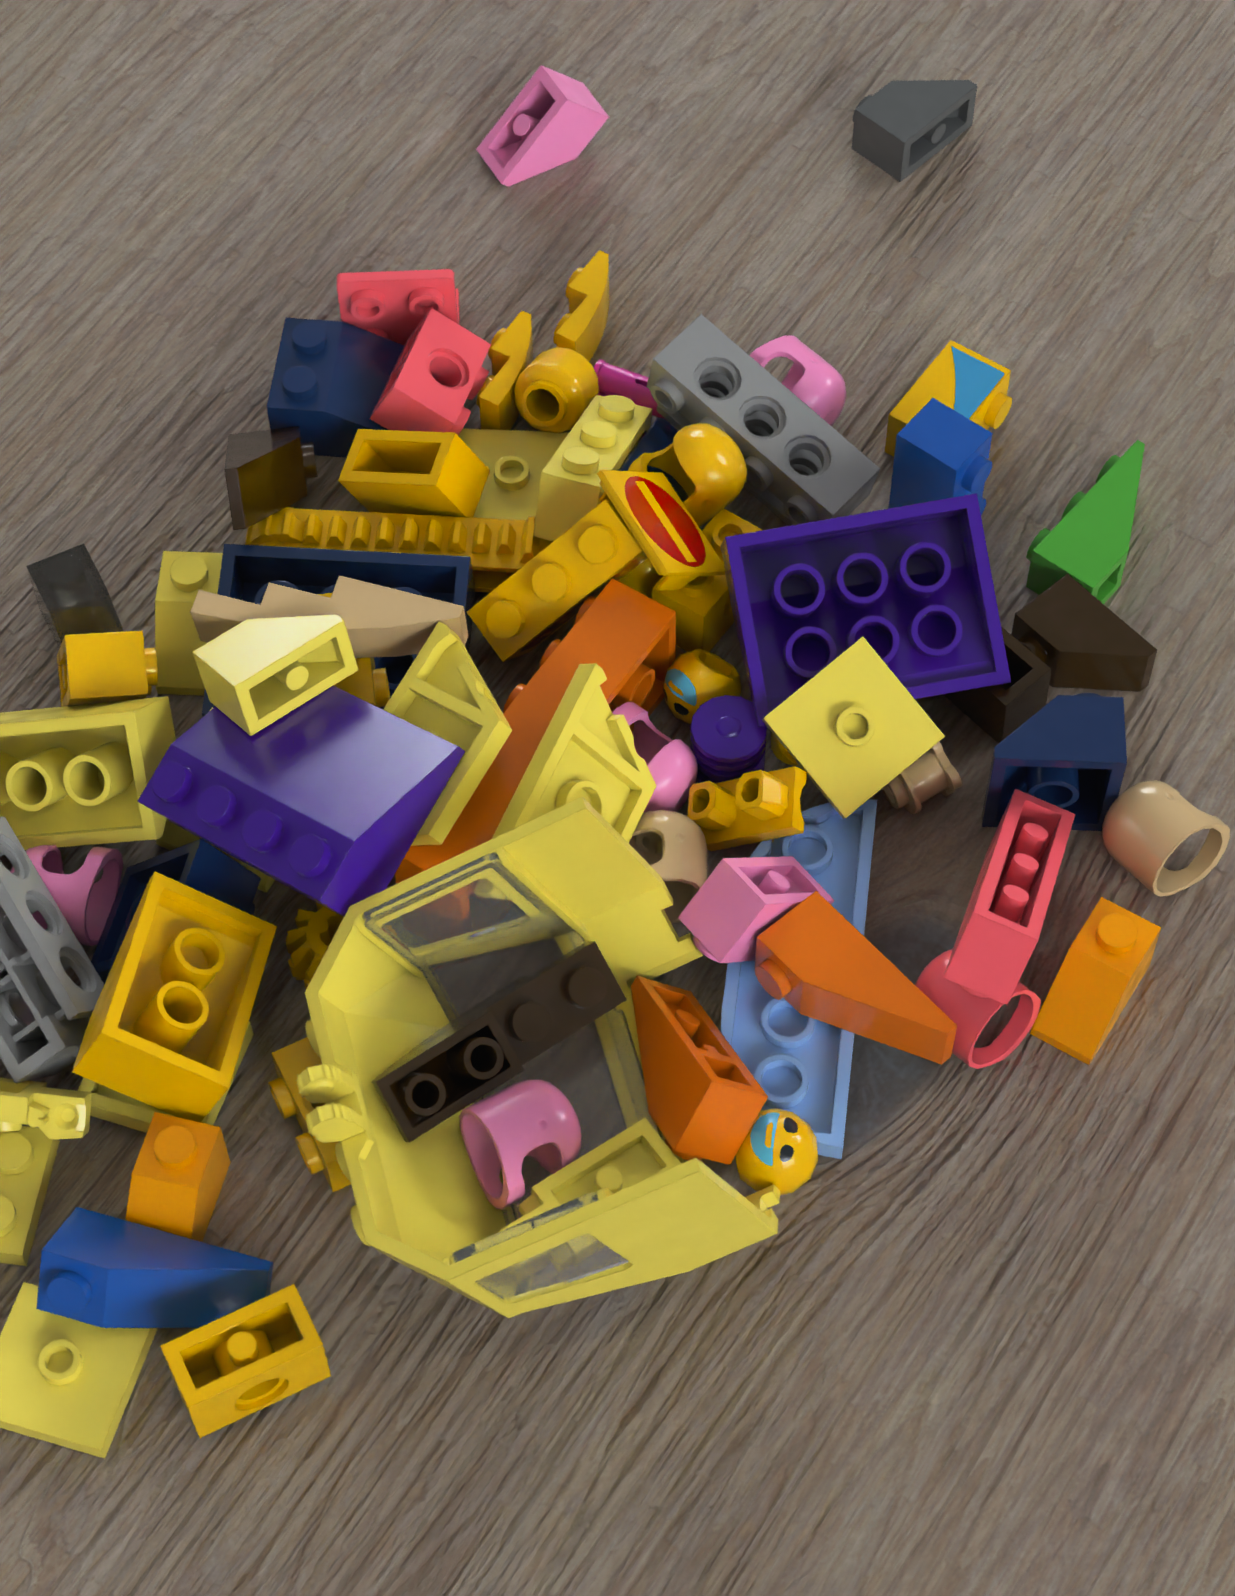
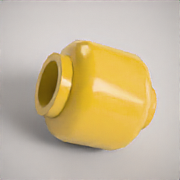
(555, 389)

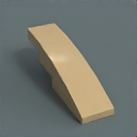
(375, 616)

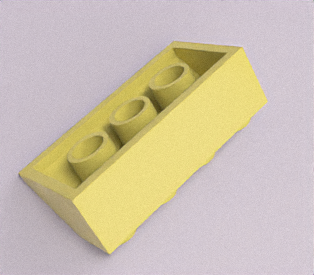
(80, 771)

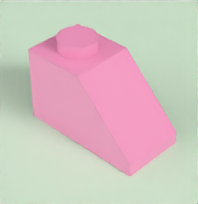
(542, 127)
(743, 901)

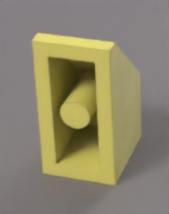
(175, 630)
(274, 666)

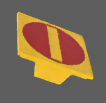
(661, 526)

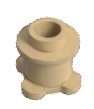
(923, 780)

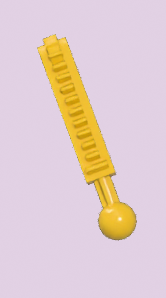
(493, 544)

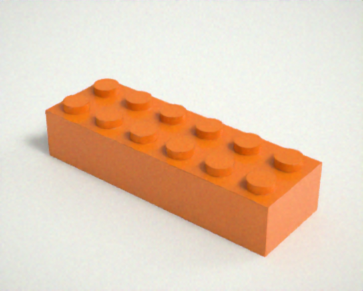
(616, 630)

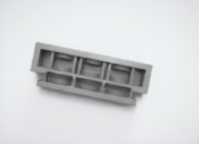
(790, 453)
(39, 1003)

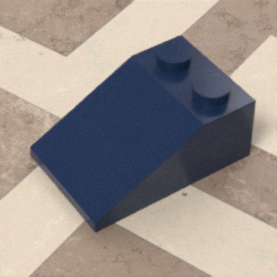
(329, 381)

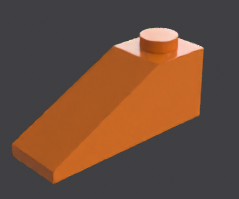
(845, 981)
(692, 1075)

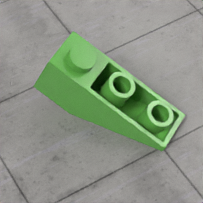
(1093, 532)

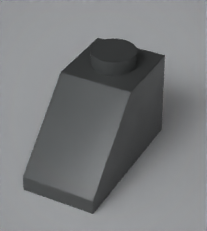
(911, 122)

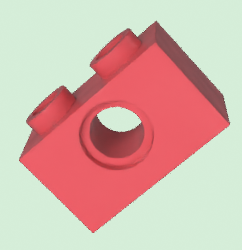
(433, 378)

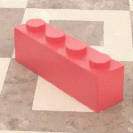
(1010, 898)

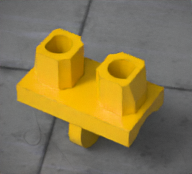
(749, 808)

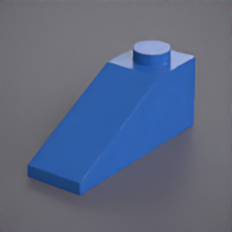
(142, 1276)

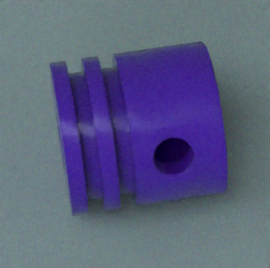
(727, 739)

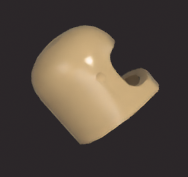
(1147, 828)
(676, 852)

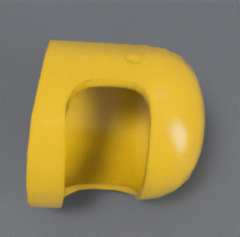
(705, 466)

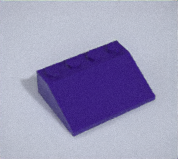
(897, 576)
(310, 799)

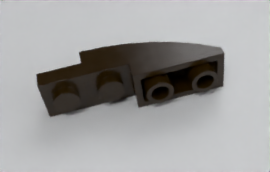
(496, 1039)

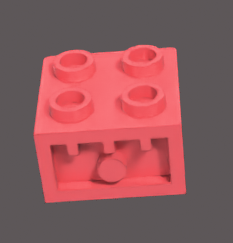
(396, 301)

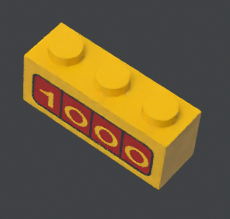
(557, 582)

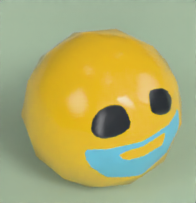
(695, 680)
(777, 1152)

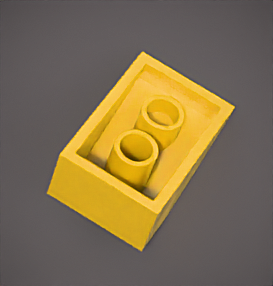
(177, 1000)

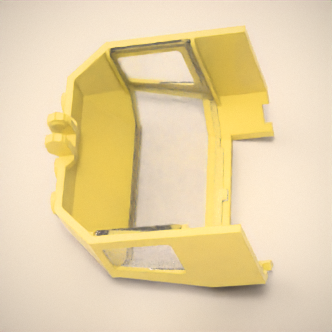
(432, 953)

